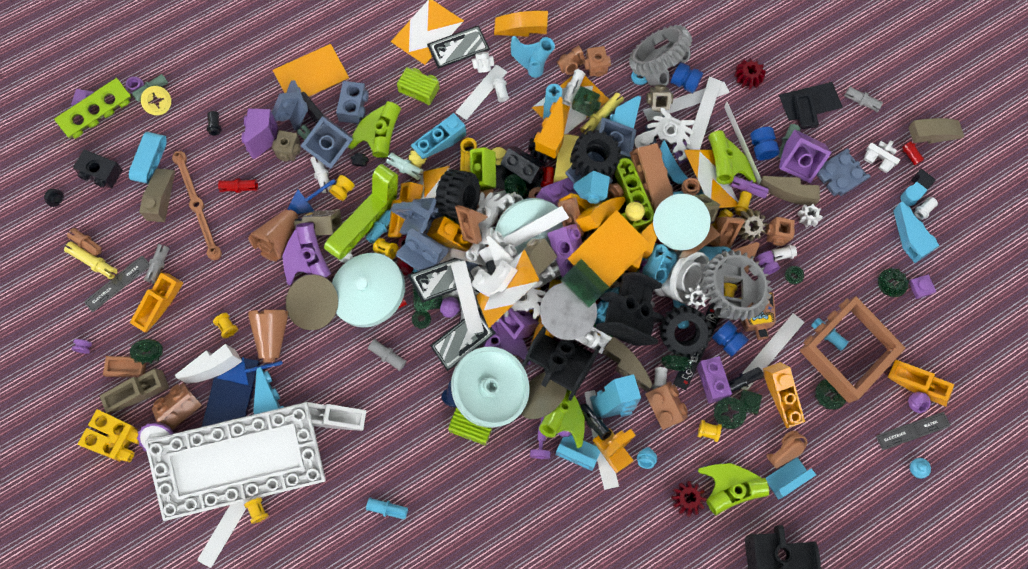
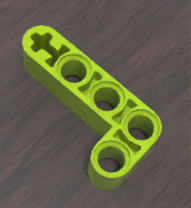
(633, 194)

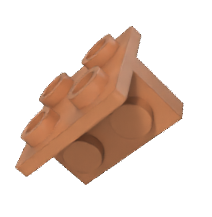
(175, 406)

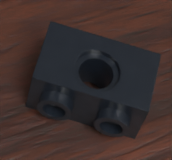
(89, 162)
(522, 164)

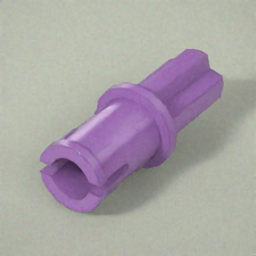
(750, 187)

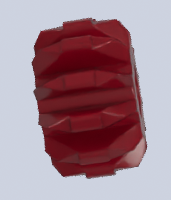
(750, 74)
(685, 491)

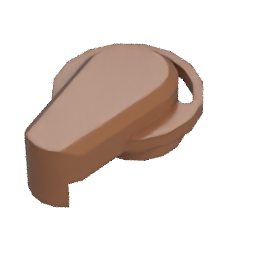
(790, 449)

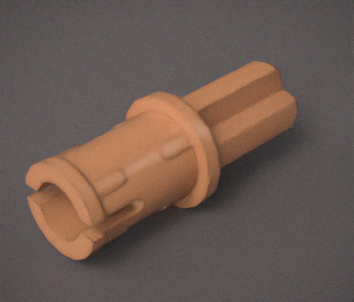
(84, 242)

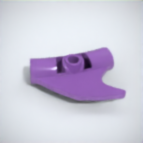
(297, 257)
(507, 342)

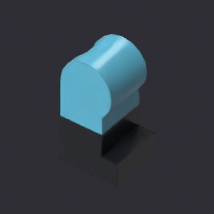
(913, 193)

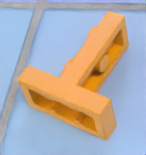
(614, 449)

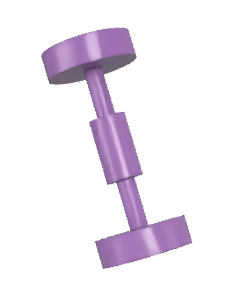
(540, 454)

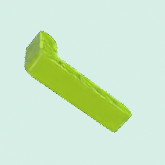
(363, 219)

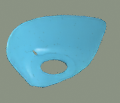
(674, 172)

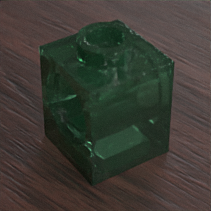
(586, 95)

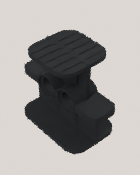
(630, 312)
(562, 361)
(764, 548)

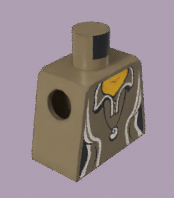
(324, 221)

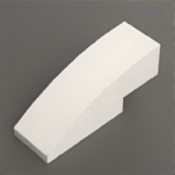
(209, 365)
(337, 417)

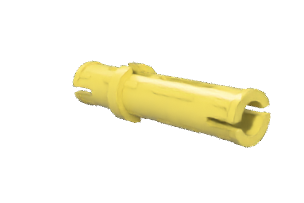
(604, 112)
(95, 263)

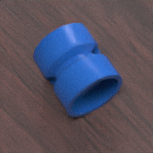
(686, 77)
(764, 143)
(730, 338)

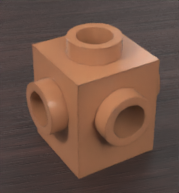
(597, 61)
(780, 231)

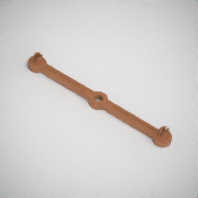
(213, 251)

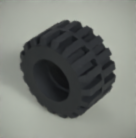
(597, 143)
(457, 189)
(690, 346)

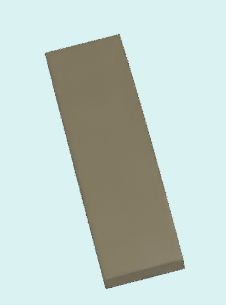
(935, 130)
(791, 190)
(627, 363)
(134, 391)

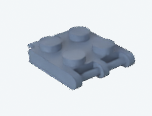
(842, 173)

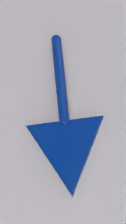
(300, 203)
(239, 372)

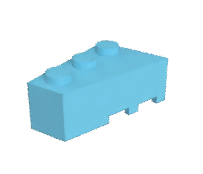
(618, 398)

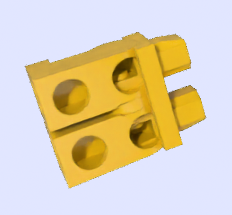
(117, 439)

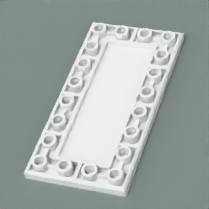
(235, 461)

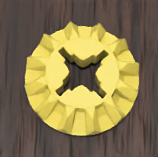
(147, 96)

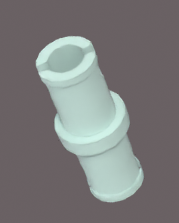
(405, 166)

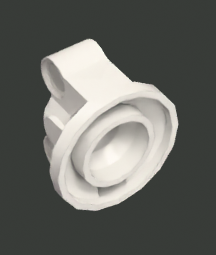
(684, 274)

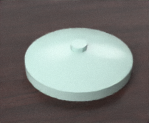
(524, 213)
(368, 289)
(490, 387)

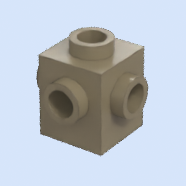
(663, 102)
(286, 146)

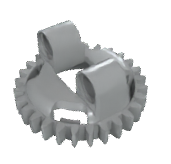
(654, 62)
(729, 268)

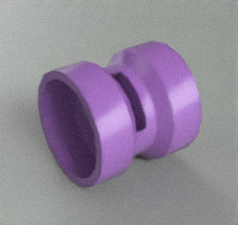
(767, 261)

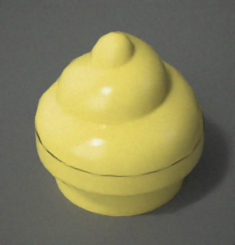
(416, 159)
(634, 211)

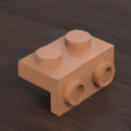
(667, 405)

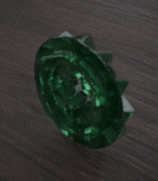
(510, 185)
(889, 288)
(146, 345)
(677, 363)
(823, 388)
(722, 407)

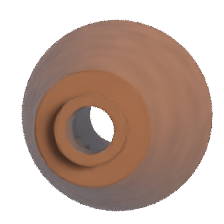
(274, 235)
(268, 332)

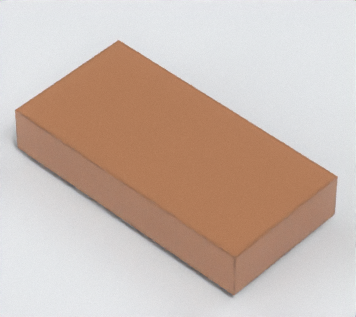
(122, 367)

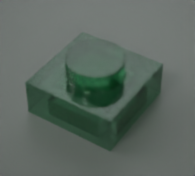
(751, 401)

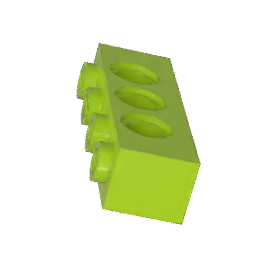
(66, 119)

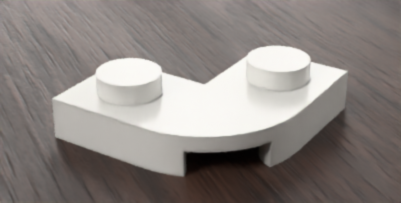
(498, 281)

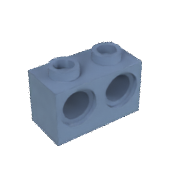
(349, 102)

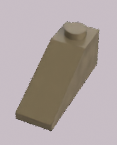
(157, 196)
(540, 254)

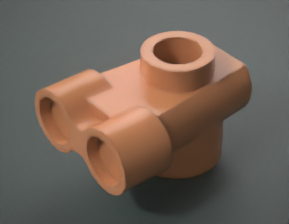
(569, 62)

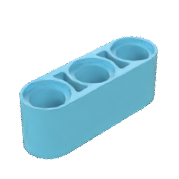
(147, 157)

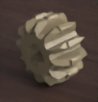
(757, 227)

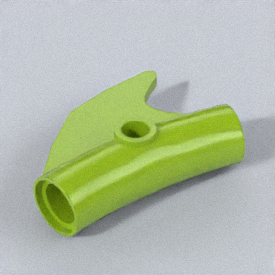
(377, 129)
(728, 159)
(565, 417)
(727, 479)

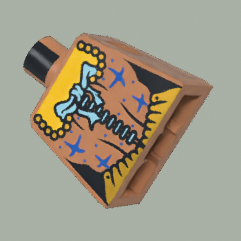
(761, 322)

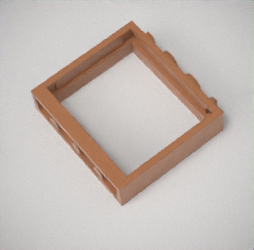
(830, 372)

